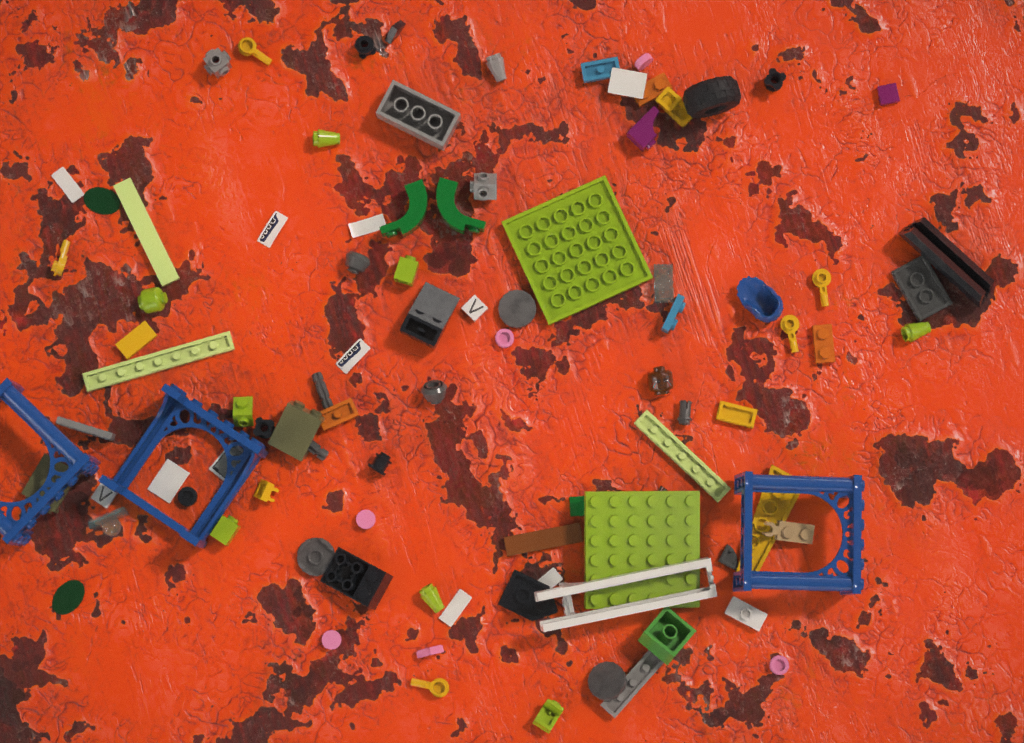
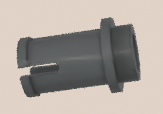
(684, 412)

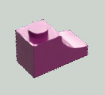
(642, 132)

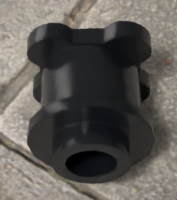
(365, 51)
(774, 75)
(259, 424)
(380, 463)

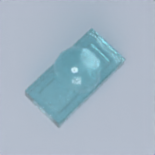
(663, 283)
(109, 521)

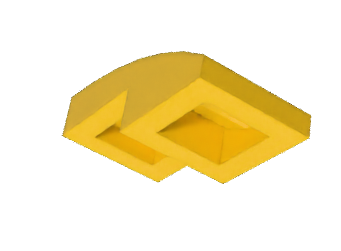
(673, 106)

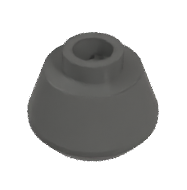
(356, 262)
(434, 391)

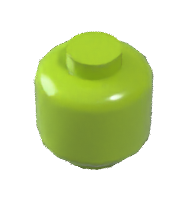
(152, 300)

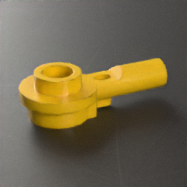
(248, 47)
(58, 266)
(822, 279)
(790, 325)
(438, 687)

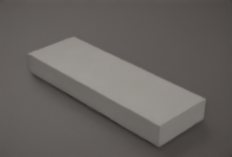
(85, 428)

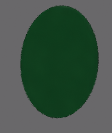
(102, 200)
(68, 597)

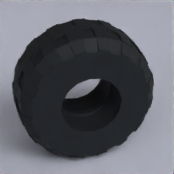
(712, 97)

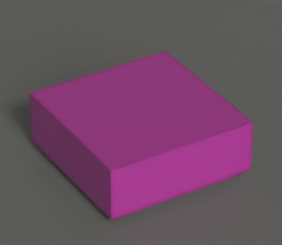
(888, 94)

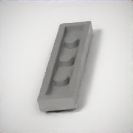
(636, 680)

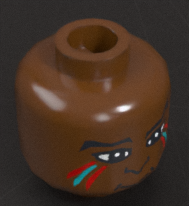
(660, 380)

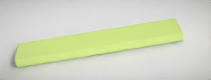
(146, 232)
(682, 456)

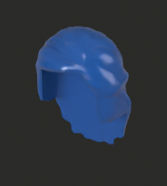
(760, 299)

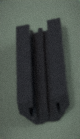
(948, 260)

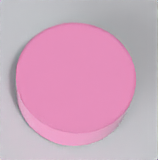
(643, 61)
(504, 338)
(365, 519)
(331, 639)
(779, 665)

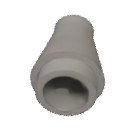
(496, 66)

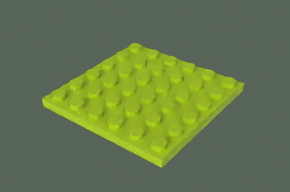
(577, 250)
(640, 533)

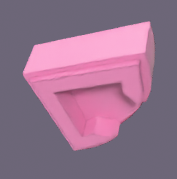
(429, 651)

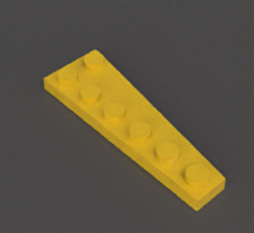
(769, 508)

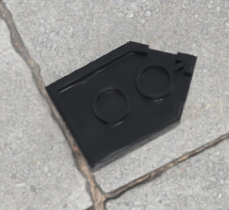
(520, 597)

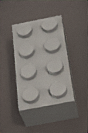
(418, 115)

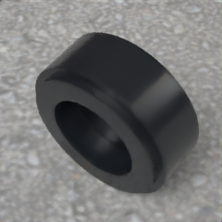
(187, 496)

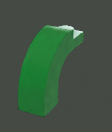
(445, 198)
(415, 215)

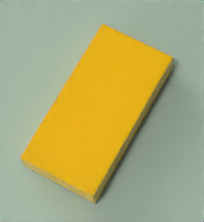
(136, 340)
(736, 414)

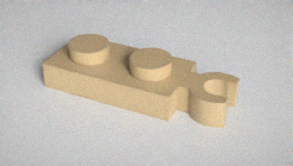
(790, 531)

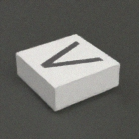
(474, 308)
(103, 495)

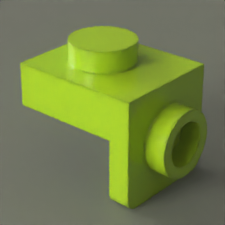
(243, 411)
(548, 715)

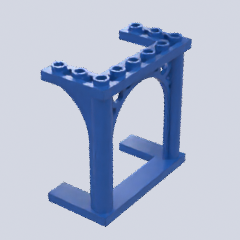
(172, 405)
(846, 487)
(19, 531)

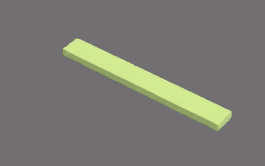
(158, 361)

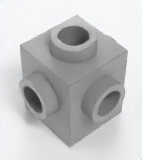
(220, 68)
(484, 186)

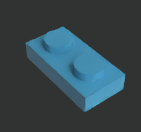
(598, 69)
(670, 321)

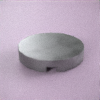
(517, 308)
(315, 556)
(607, 681)

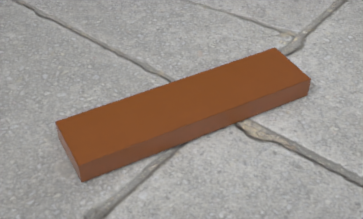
(543, 539)

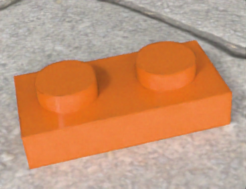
(653, 89)
(823, 343)
(339, 414)

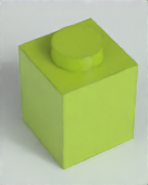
(406, 270)
(225, 529)

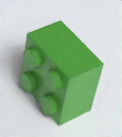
(666, 635)

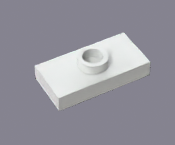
(745, 613)

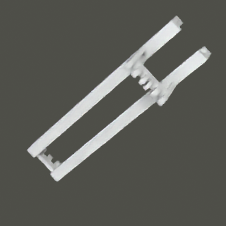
(567, 589)

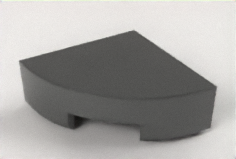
(729, 558)

